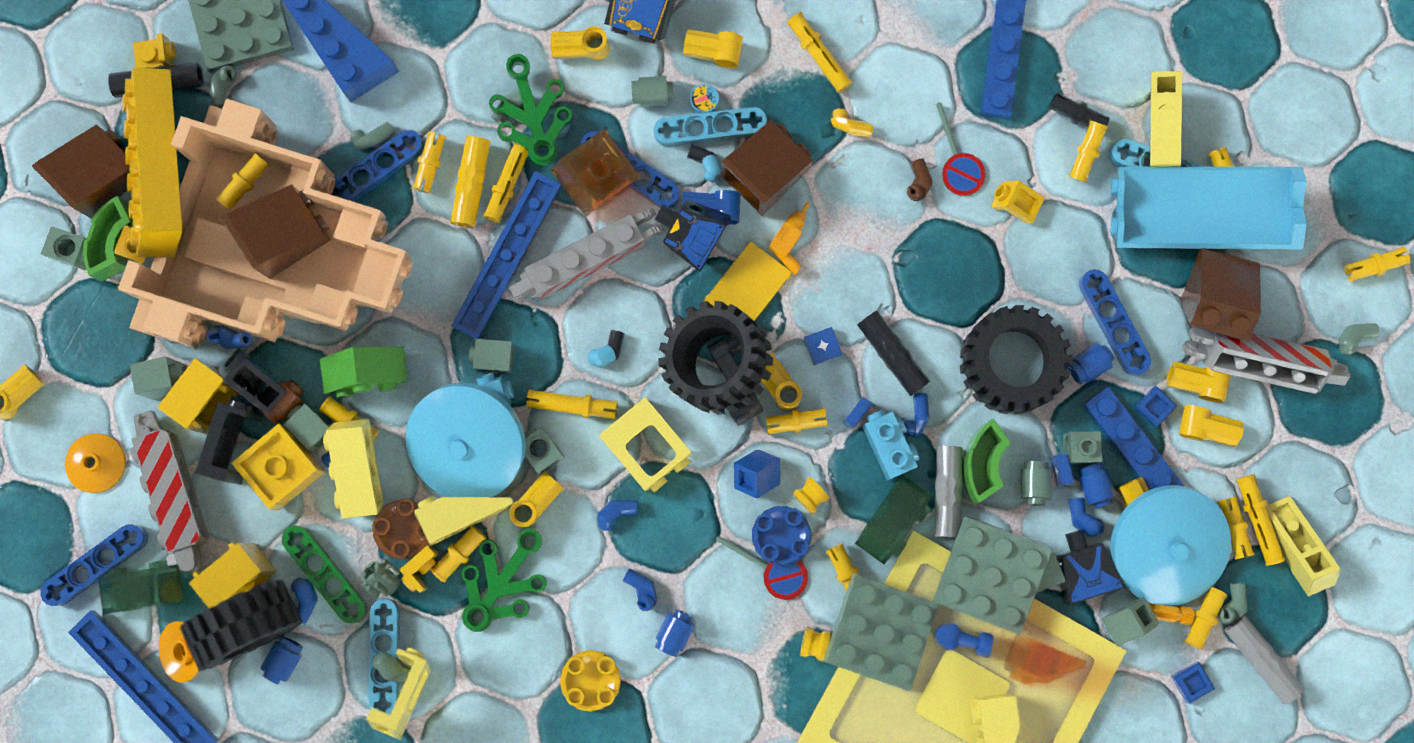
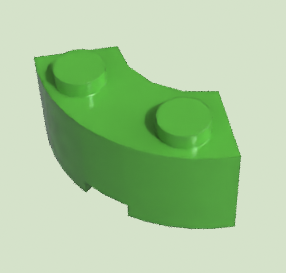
(102, 238)
(982, 461)

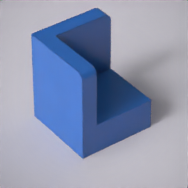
(757, 473)

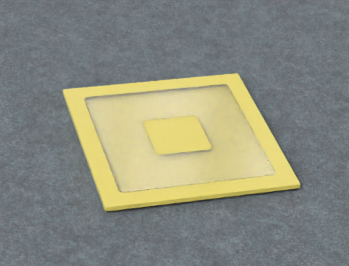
(949, 680)

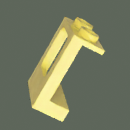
(628, 427)
(397, 722)

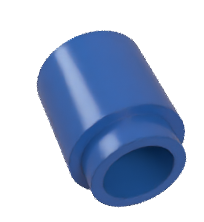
(1091, 363)
(1097, 485)
(674, 632)
(281, 660)

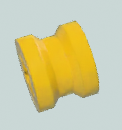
(811, 495)
(815, 643)

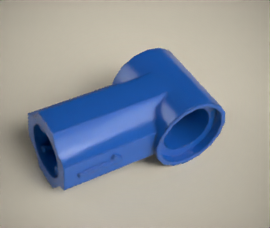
(721, 200)

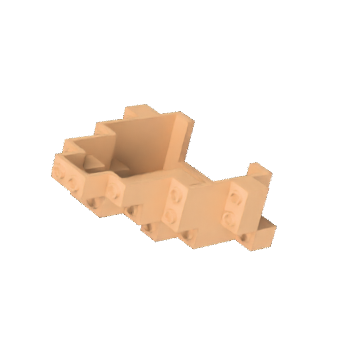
(211, 274)

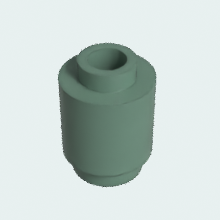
(652, 91)
(1036, 483)

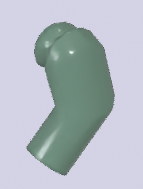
(220, 84)
(372, 138)
(1354, 334)
(1236, 606)

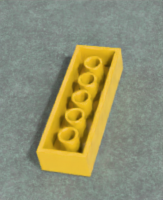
(152, 163)

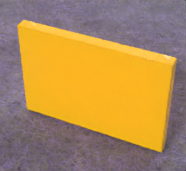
(750, 281)

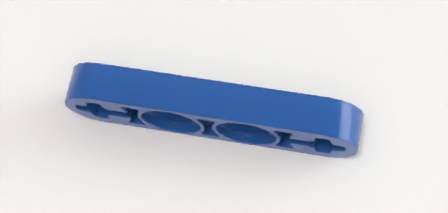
(639, 166)
(378, 174)
(1119, 320)
(96, 568)

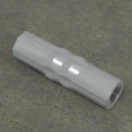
(948, 491)
(1265, 660)

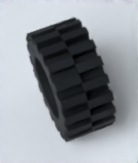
(687, 342)
(983, 379)
(240, 624)

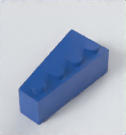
(344, 50)

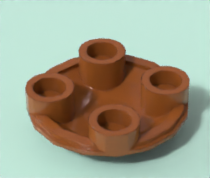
(398, 530)

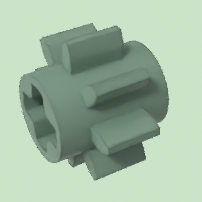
(380, 578)

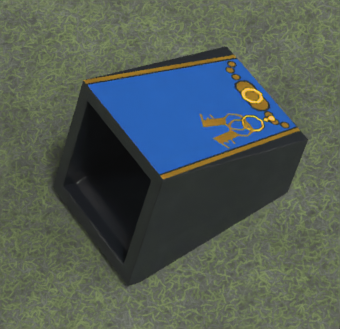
(641, 17)

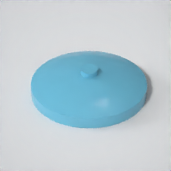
(465, 441)
(1170, 545)

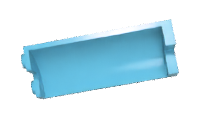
(1209, 207)

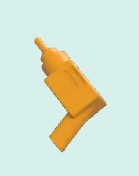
(787, 239)

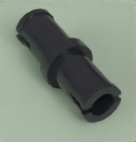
(1076, 111)

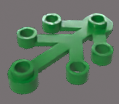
(531, 116)
(499, 584)

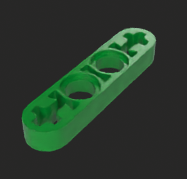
(320, 577)

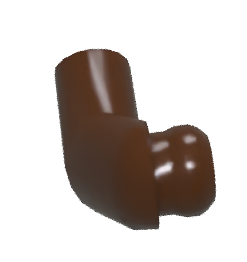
(922, 181)

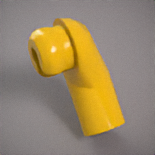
(850, 126)

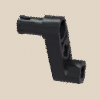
(723, 354)

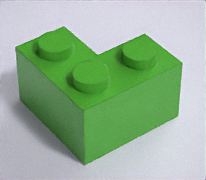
(362, 369)

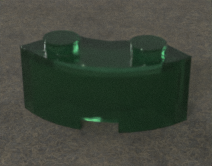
(894, 519)
(141, 588)

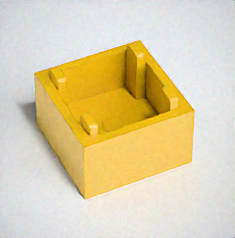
(196, 396)
(278, 467)
(232, 573)

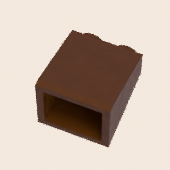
(766, 166)
(87, 170)
(277, 230)
(1223, 294)

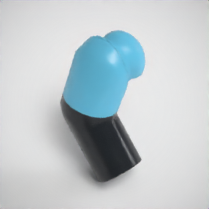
(709, 160)
(608, 353)

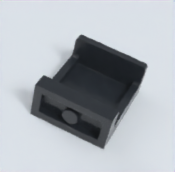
(222, 441)

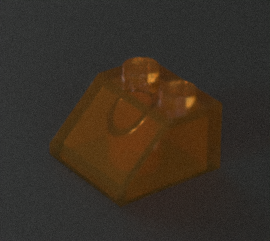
(594, 172)
(1037, 662)

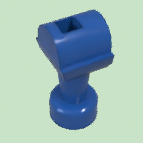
(952, 637)

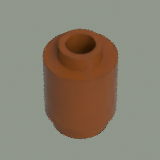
(287, 403)

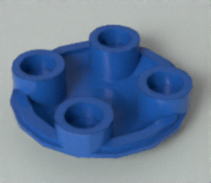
(781, 535)

